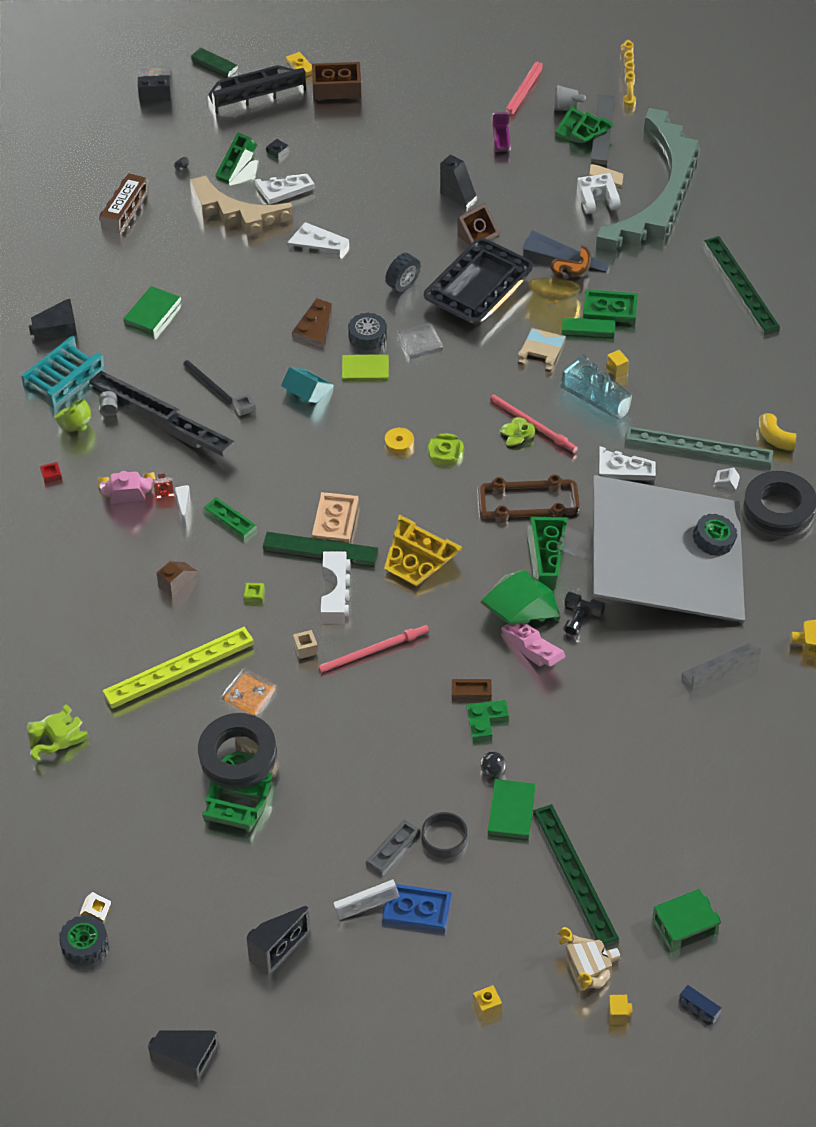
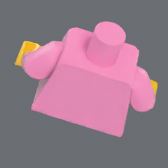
(126, 486)

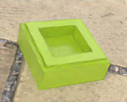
(254, 592)

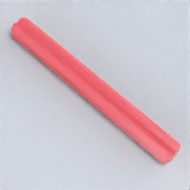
(524, 87)

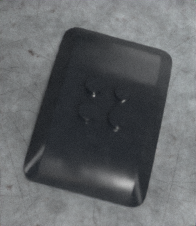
(478, 280)

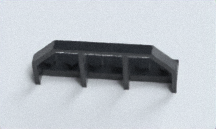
(284, 79)

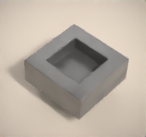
(244, 404)

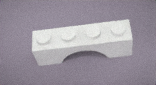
(334, 604)

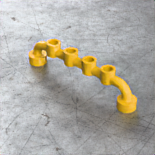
(627, 50)

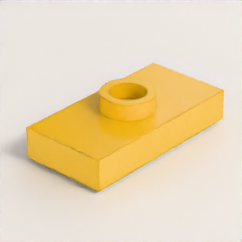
(298, 61)

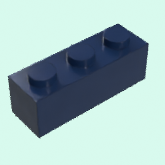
(700, 1004)

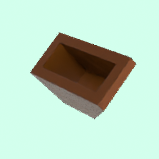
(175, 576)

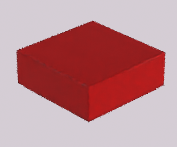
(50, 472)

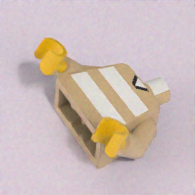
(588, 959)

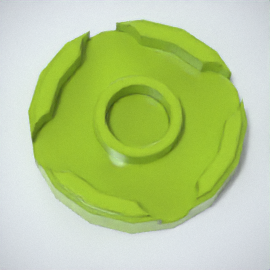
(445, 449)

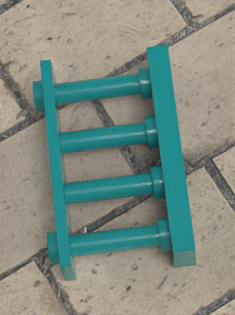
(67, 384)

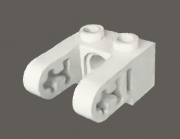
(597, 188)

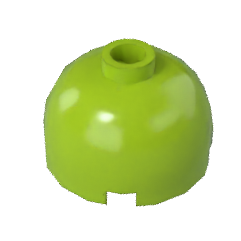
(74, 417)

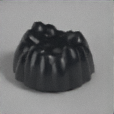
(181, 163)

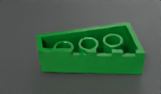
(543, 540)

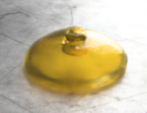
(553, 289)

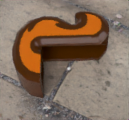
(572, 268)

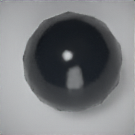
(493, 764)

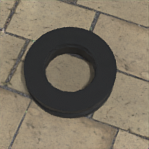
(780, 523)
(234, 726)

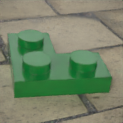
(482, 714)

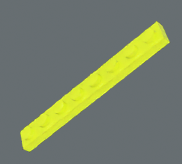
(177, 667)

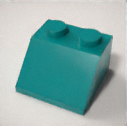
(305, 385)

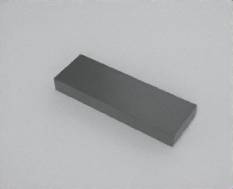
(393, 847)

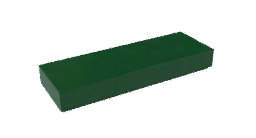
(214, 62)

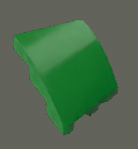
(581, 127)

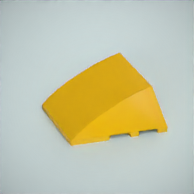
(417, 552)

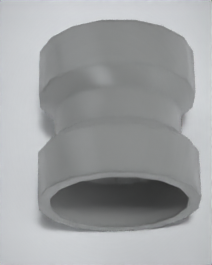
(108, 404)

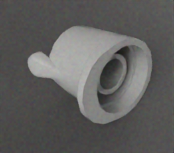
(566, 98)

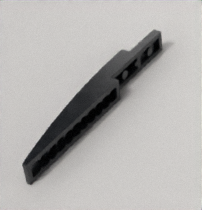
(163, 415)

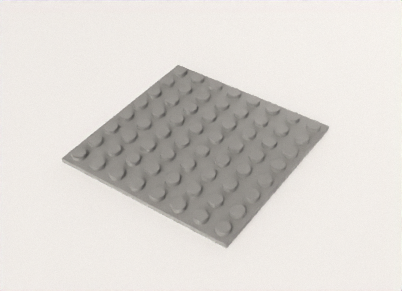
(649, 552)

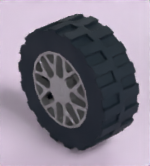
(402, 272)
(367, 331)

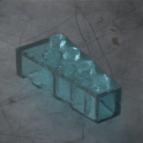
(595, 388)

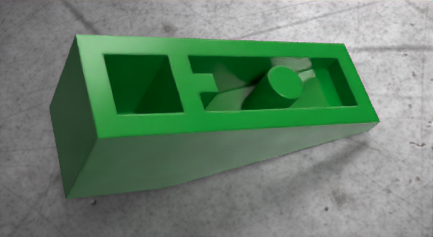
(236, 157)

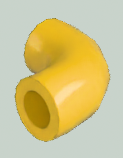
(775, 435)

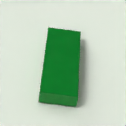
(588, 327)
(230, 518)

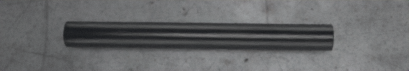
(208, 381)

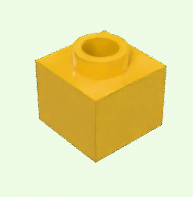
(617, 364)
(487, 1002)
(619, 1009)

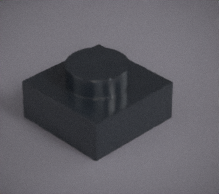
(277, 148)

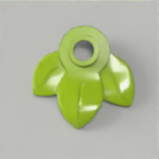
(517, 431)

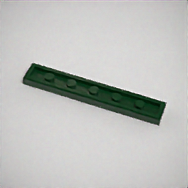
(315, 547)

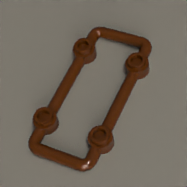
(503, 514)

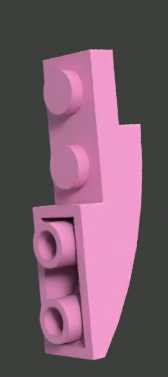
(532, 645)

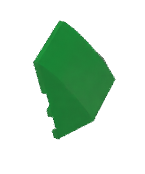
(521, 598)

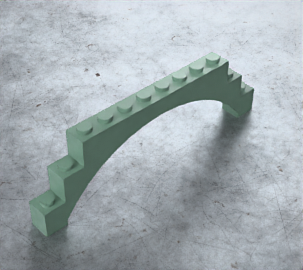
(656, 218)

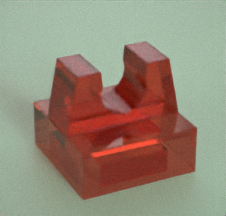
(163, 486)

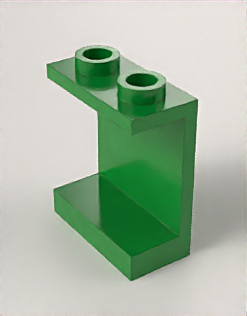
(685, 917)

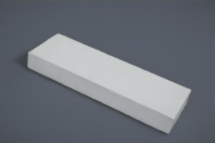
(366, 899)

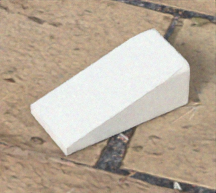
(183, 499)

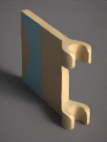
(542, 345)

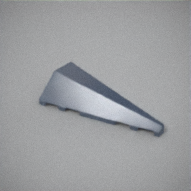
(544, 245)

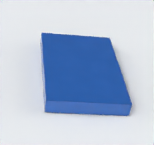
(418, 908)

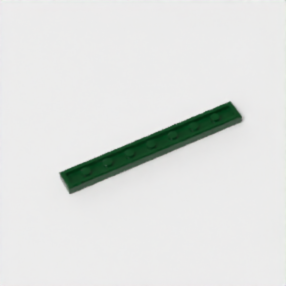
(741, 285)
(575, 876)

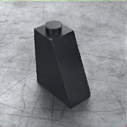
(456, 182)
(54, 322)
(183, 1049)

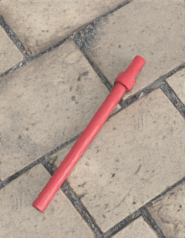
(560, 440)
(408, 635)

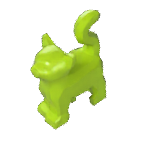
(58, 732)

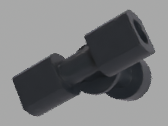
(582, 609)

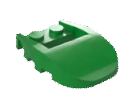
(232, 813)

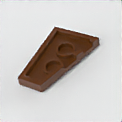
(314, 323)

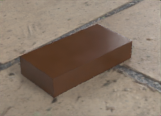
(471, 689)

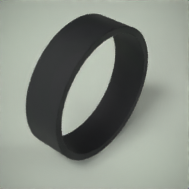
(444, 816)

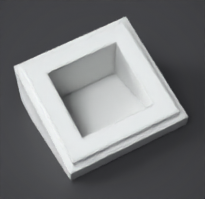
(727, 478)

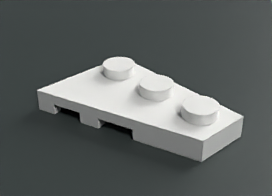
(281, 189)
(314, 237)
(624, 467)

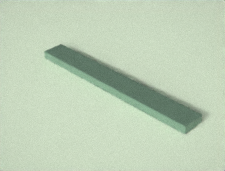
(699, 447)

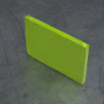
(365, 367)

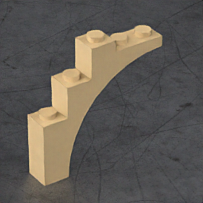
(251, 216)

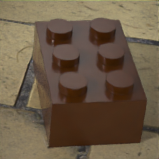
(336, 80)

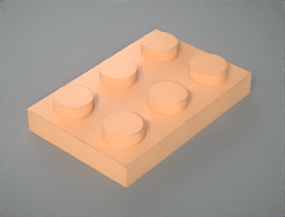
(335, 517)

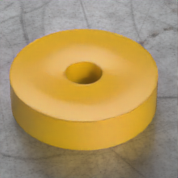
(399, 440)

